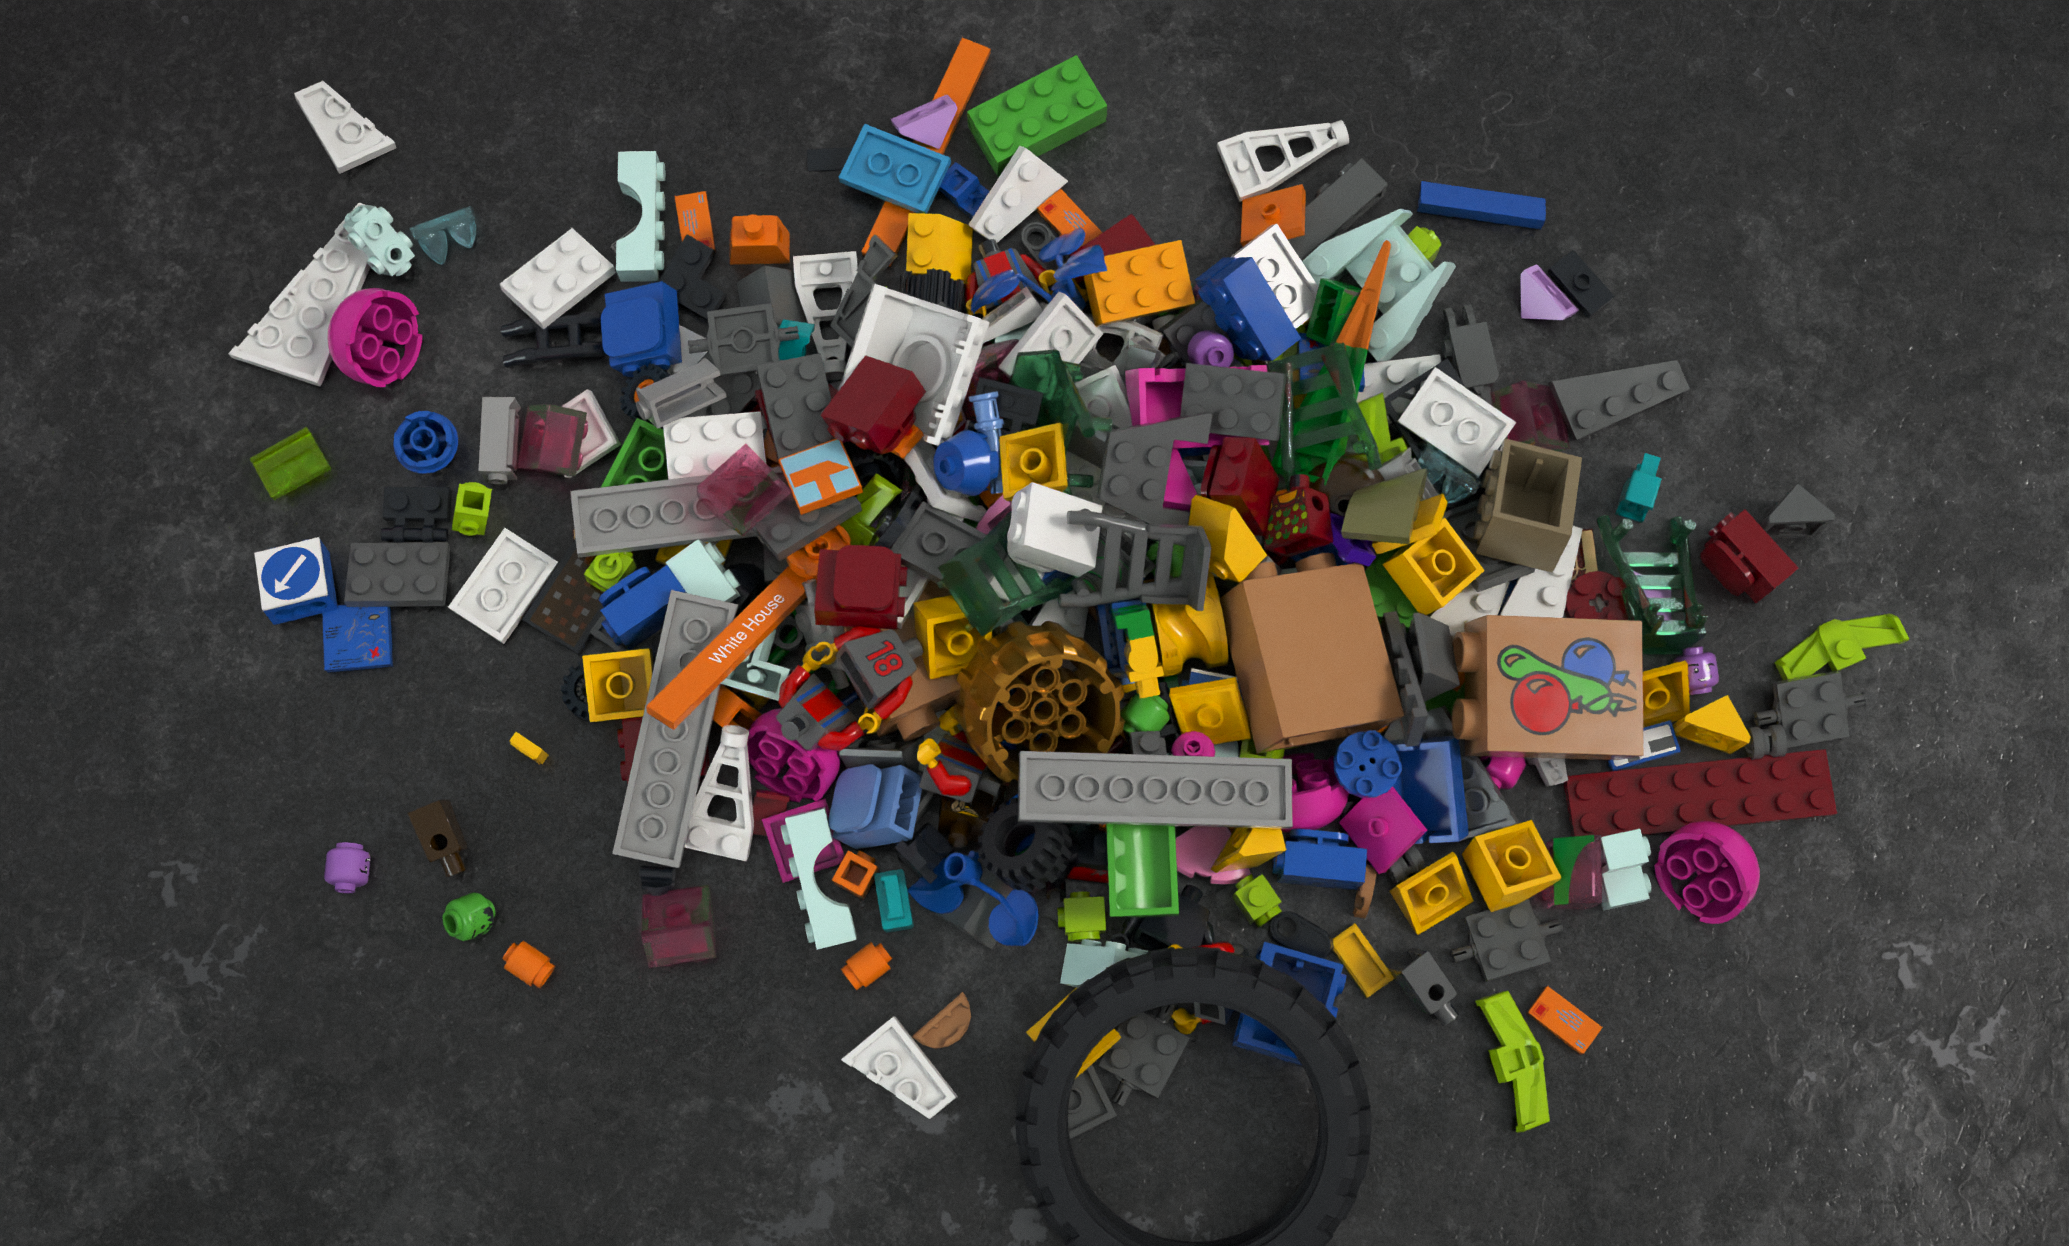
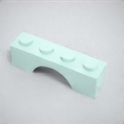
(639, 252)
(829, 920)

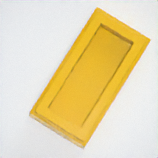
(1361, 961)

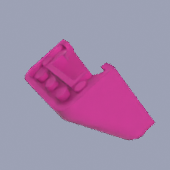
(1157, 397)

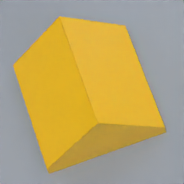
(1033, 457)
(1665, 693)
(1714, 726)
(1249, 848)
(1433, 893)

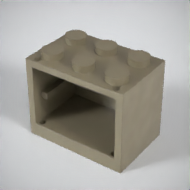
(1527, 505)

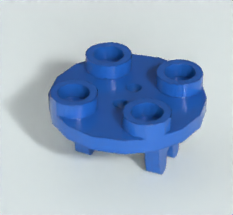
(1375, 777)

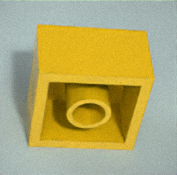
(1433, 569)

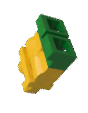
(1140, 648)

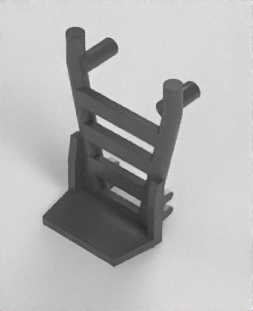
(1165, 589)

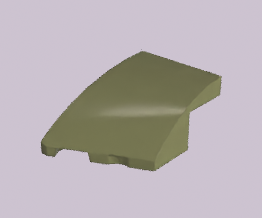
(1385, 509)

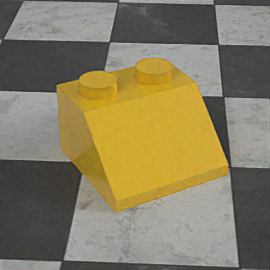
(939, 244)
(1232, 544)
(944, 637)
(617, 683)
(1510, 865)

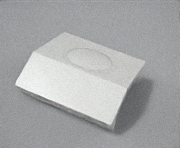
(932, 343)

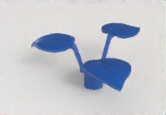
(1079, 264)
(1009, 922)

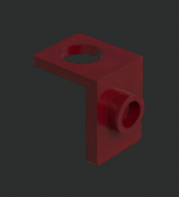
(767, 804)

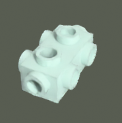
(371, 232)

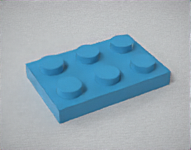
(894, 169)

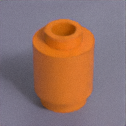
(528, 964)
(867, 965)

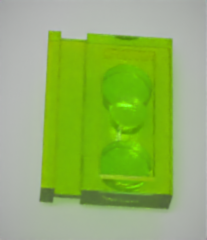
(290, 463)

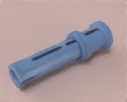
(989, 424)

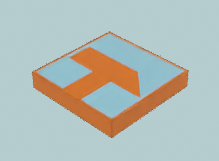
(820, 476)

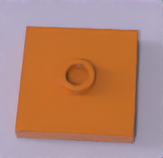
(1278, 207)

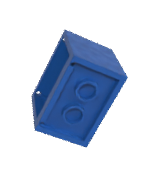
(1320, 978)

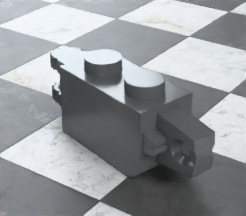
(1470, 352)

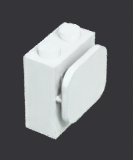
(1041, 534)

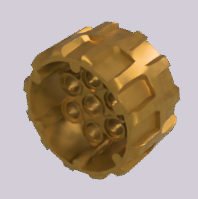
(1026, 652)

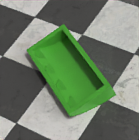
(1142, 870)

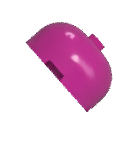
(362, 326)
(809, 771)
(1319, 794)
(1724, 869)

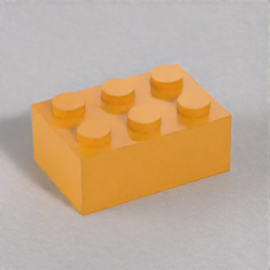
(1140, 284)

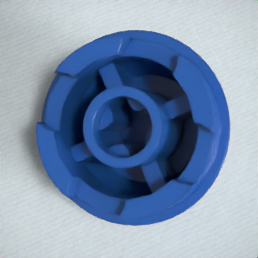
(425, 442)
(966, 463)

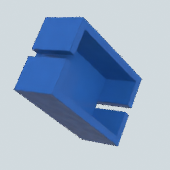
(1247, 309)
(1434, 787)

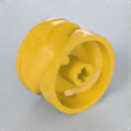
(1189, 633)

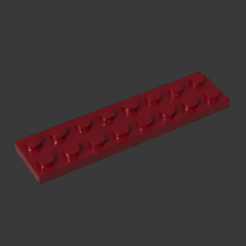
(1715, 791)

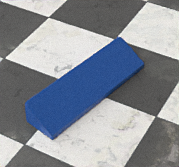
(1481, 205)

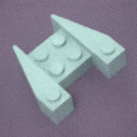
(1408, 282)

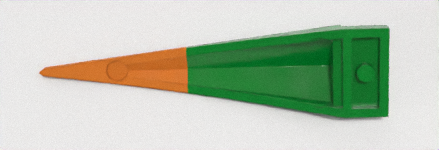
(1356, 336)

